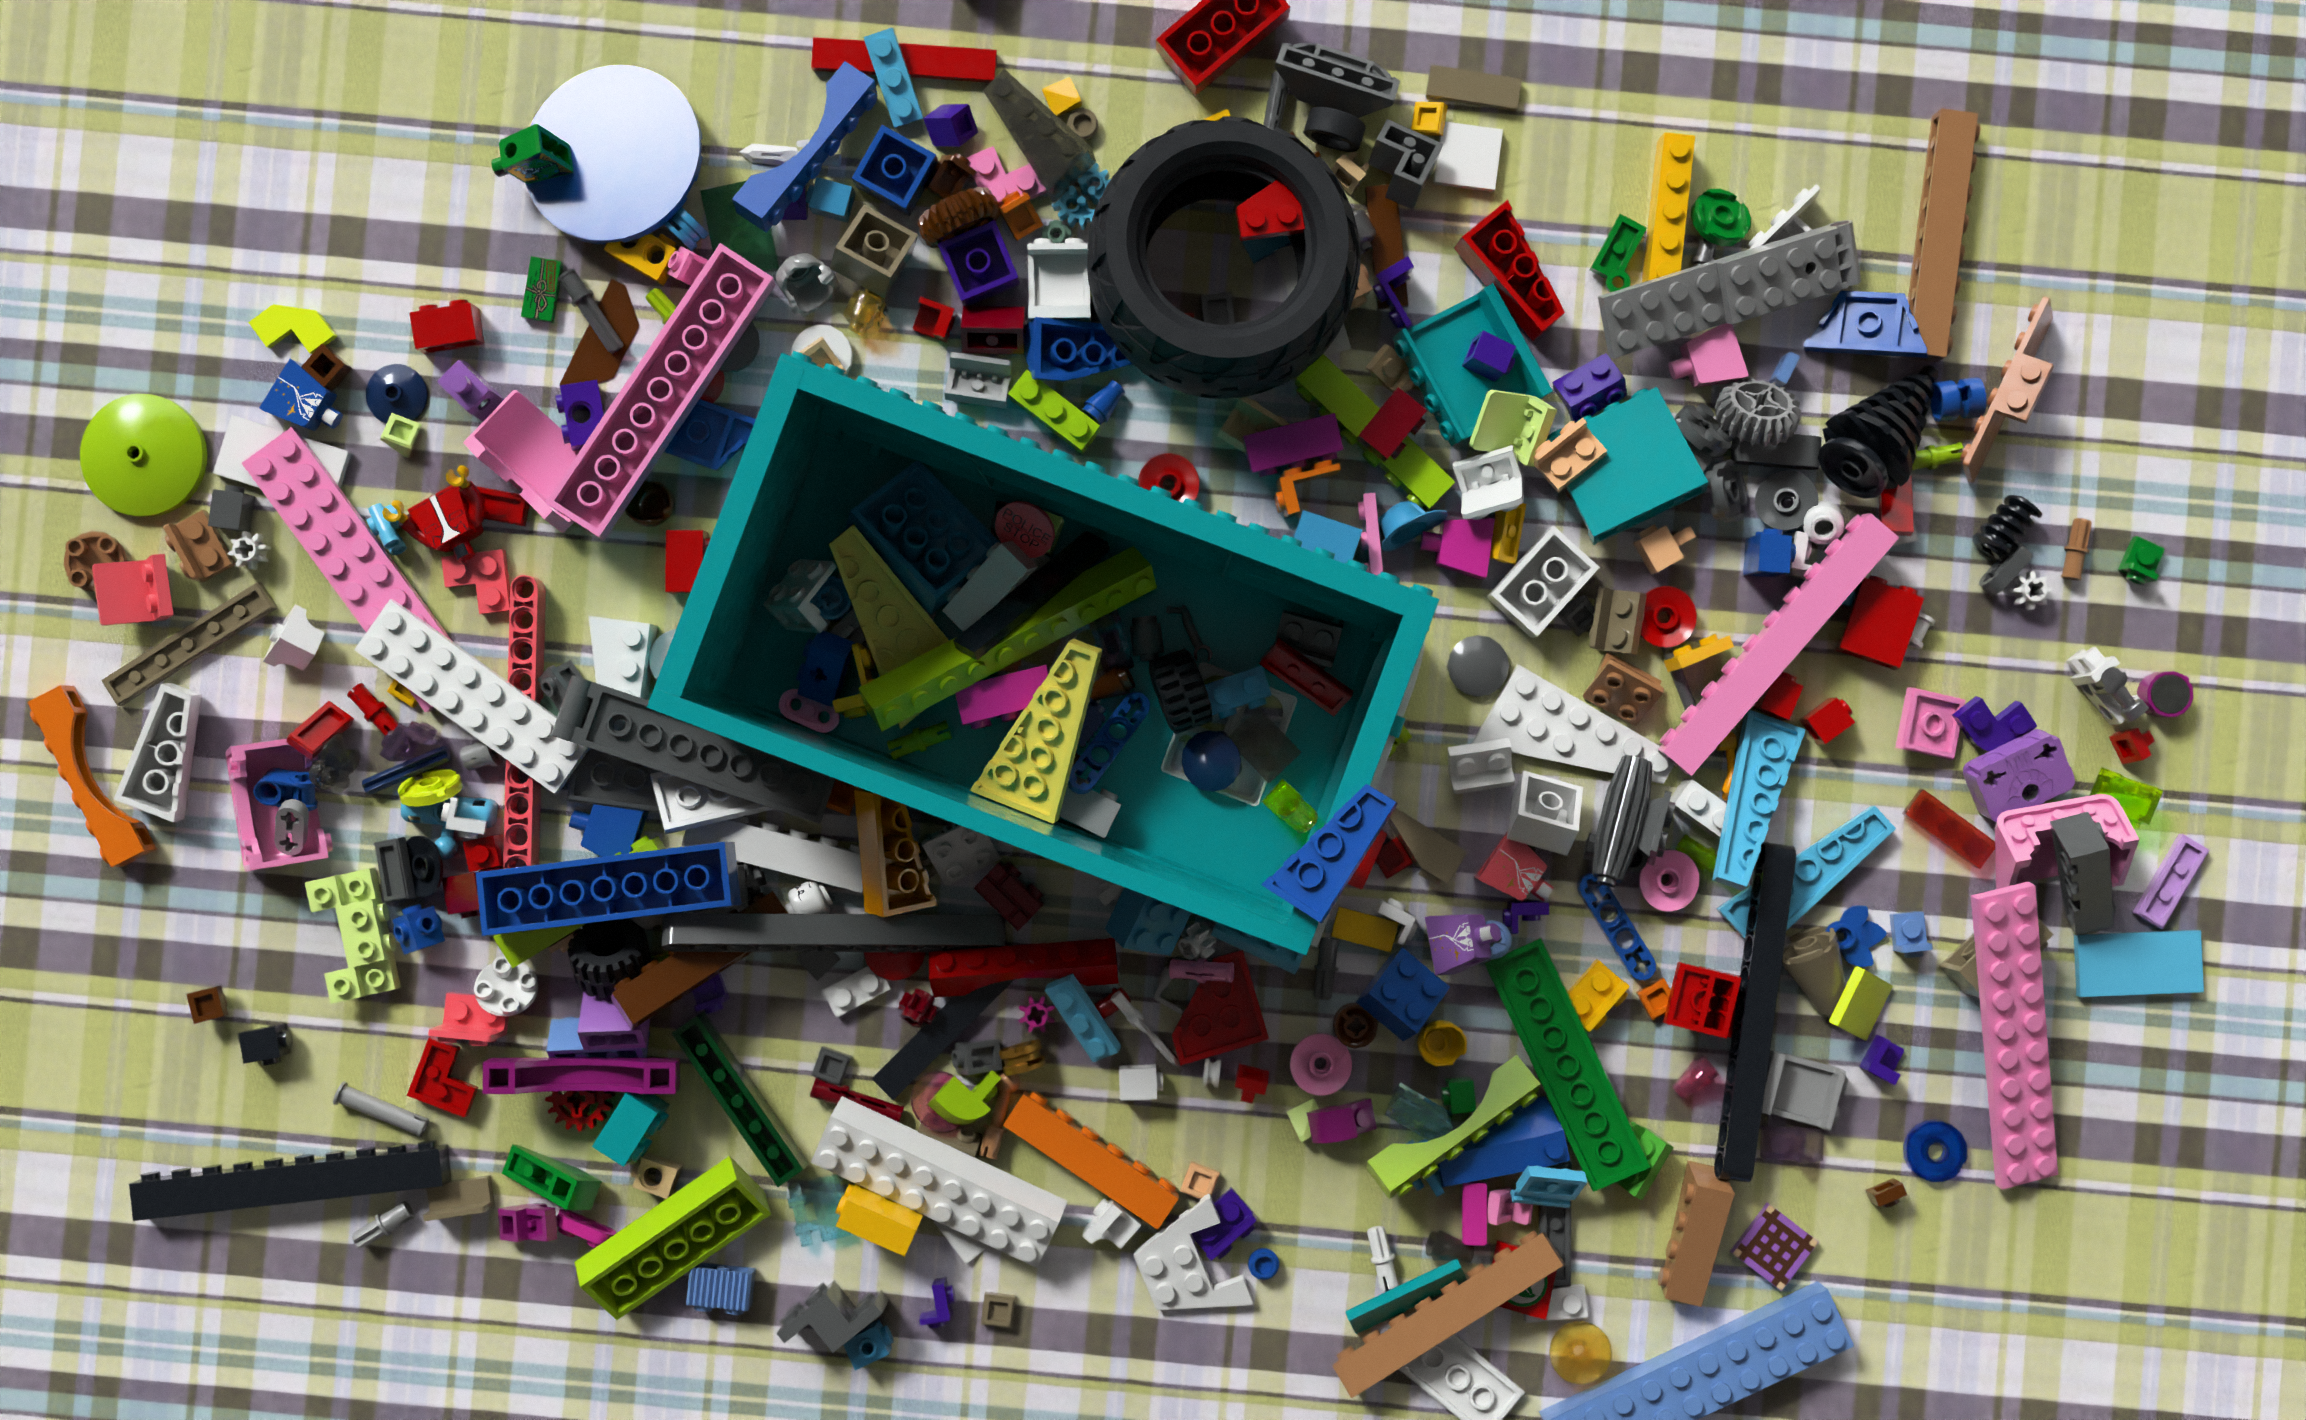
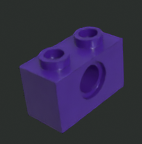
(575, 397)

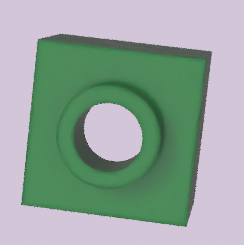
(1459, 1095)

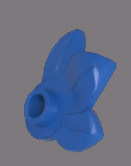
(1858, 935)

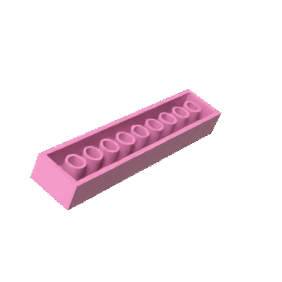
(661, 392)

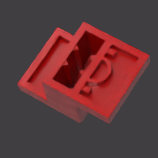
(1703, 1000)

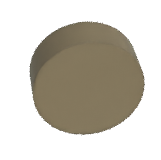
(1083, 123)

